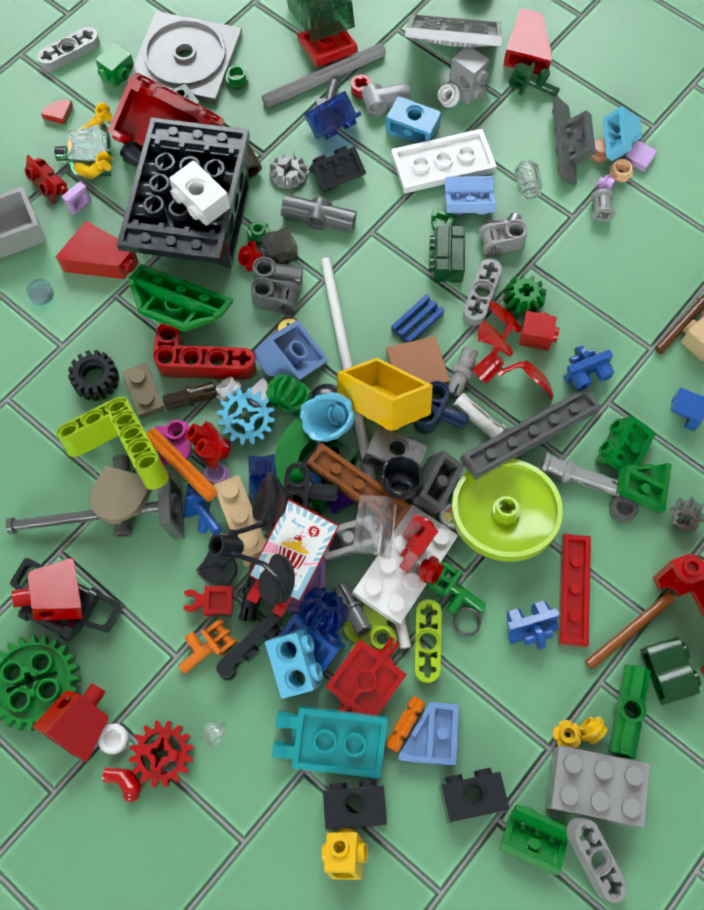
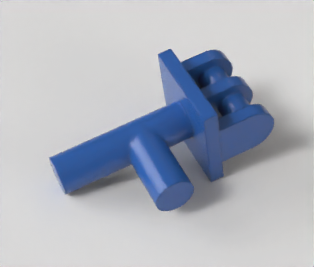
(196, 504)

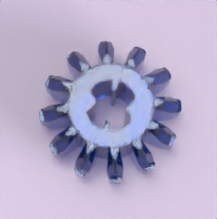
(323, 611)

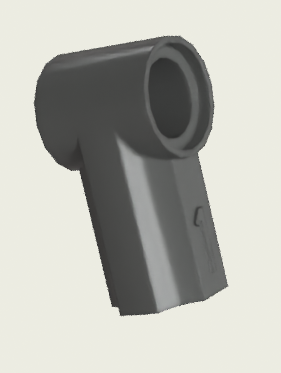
(277, 271)

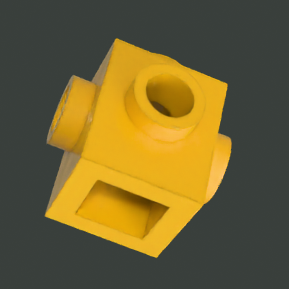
(344, 855)

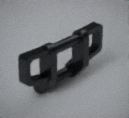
(74, 626)

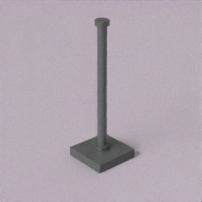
(168, 507)

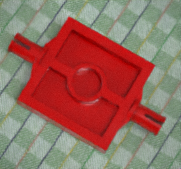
(366, 678)

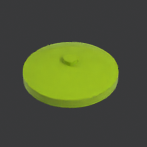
(507, 511)

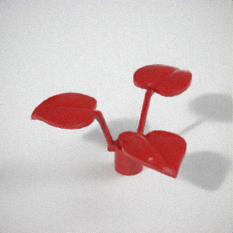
(492, 363)

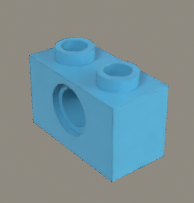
(412, 121)

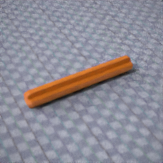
(181, 465)

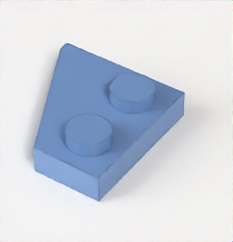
(434, 736)

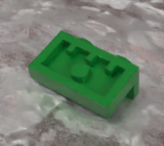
(625, 443)

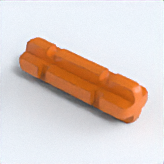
(405, 724)

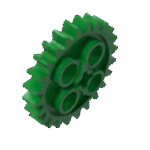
(27, 658)

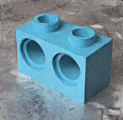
(286, 664)

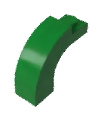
(293, 448)

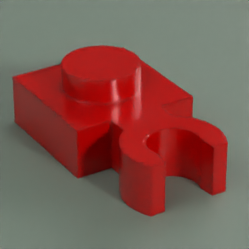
(214, 601)

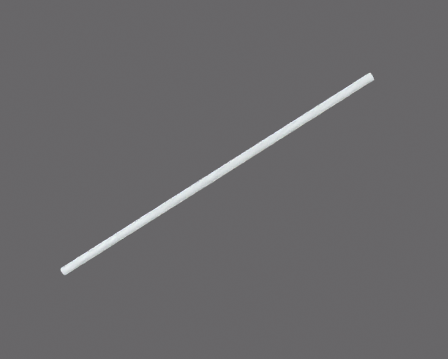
(402, 631)

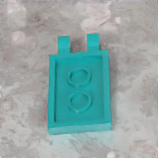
(333, 741)

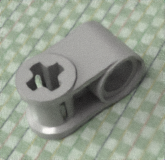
(502, 237)

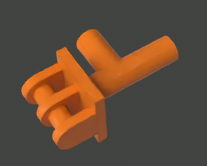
(213, 643)

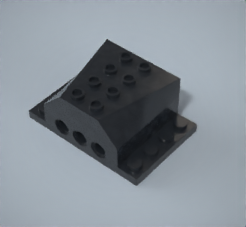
(160, 224)

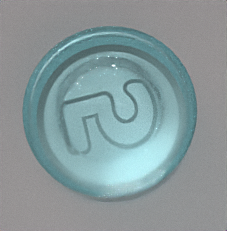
(40, 291)

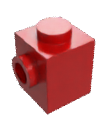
(538, 330)

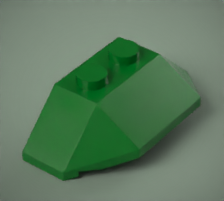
(175, 300)

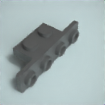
(573, 139)

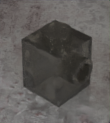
(279, 246)

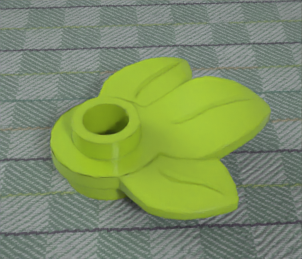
(379, 627)

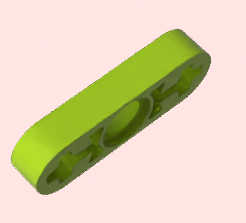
(436, 620)

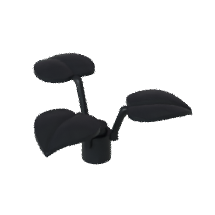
(220, 567)

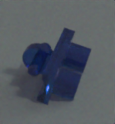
(258, 469)

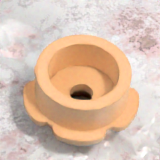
(623, 166)

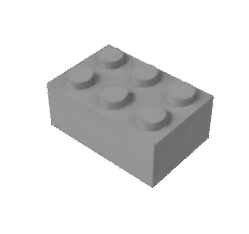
(18, 223)
(598, 787)

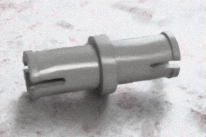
(462, 371)

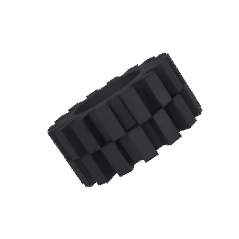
(90, 362)

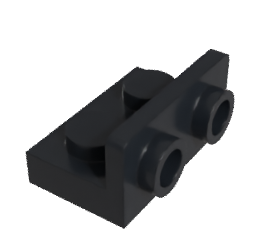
(337, 169)

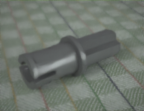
(356, 615)

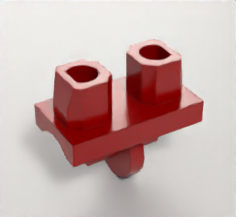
(208, 443)

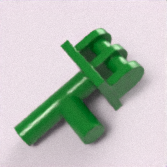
(460, 593)

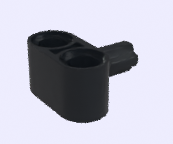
(307, 489)

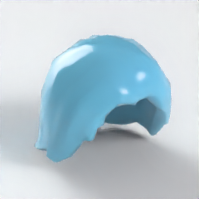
(327, 416)

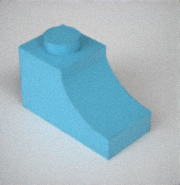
(620, 131)

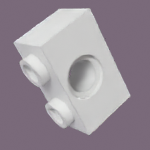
(192, 181)

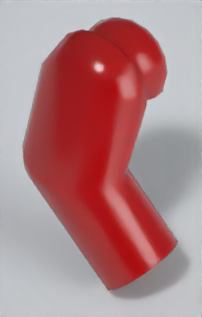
(126, 780)

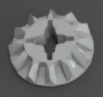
(293, 178)

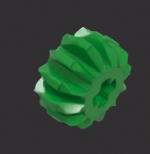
(524, 295)
(287, 393)

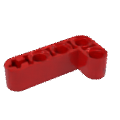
(206, 357)

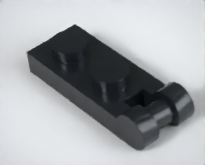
(249, 646)

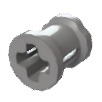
(602, 205)

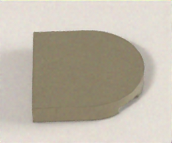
(118, 495)

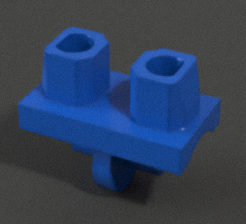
(588, 362)
(532, 628)

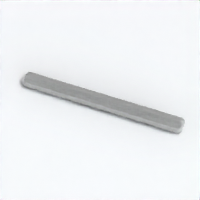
(323, 75)

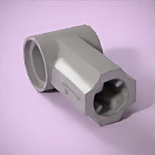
(379, 99)

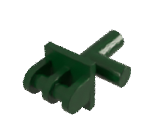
(523, 76)

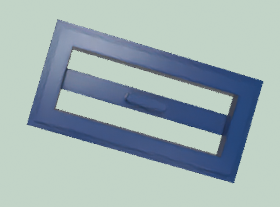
(431, 306)

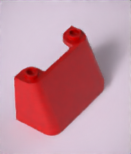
(149, 99)
(684, 576)

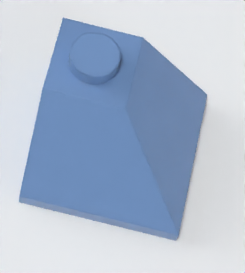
(290, 353)

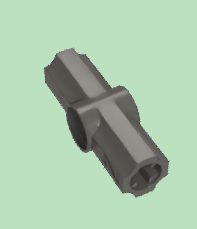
(318, 213)

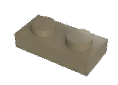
(143, 390)

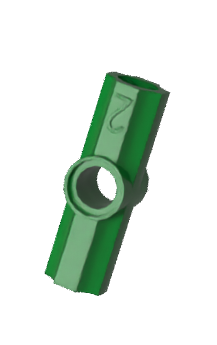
(627, 730)

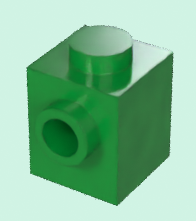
(114, 64)

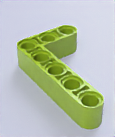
(106, 423)

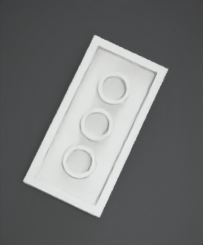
(431, 161)
(390, 588)

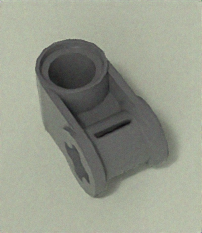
(276, 295)

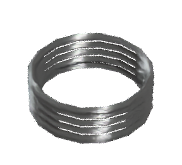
(467, 609)

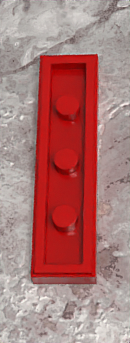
(574, 590)

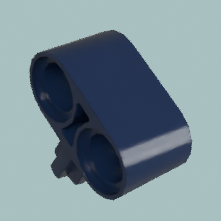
(441, 411)

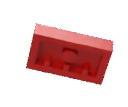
(420, 534)

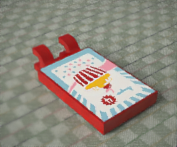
(302, 539)

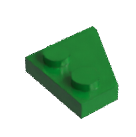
(645, 485)

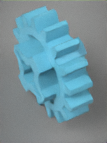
(242, 404)

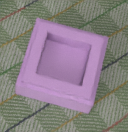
(640, 155)
(76, 198)

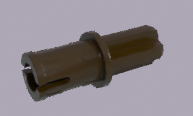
(188, 396)

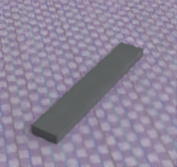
(530, 433)

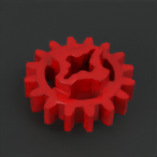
(165, 741)

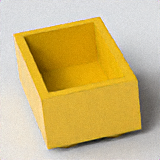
(385, 393)

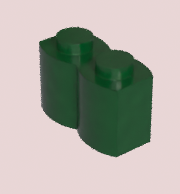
(670, 670)

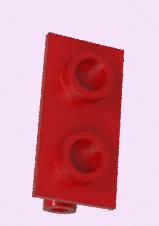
(39, 173)

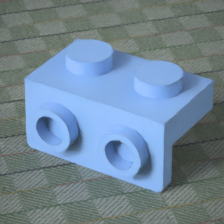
(470, 195)

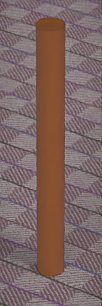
(629, 631)

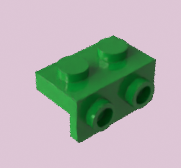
(535, 839)

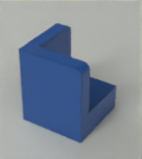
(689, 406)

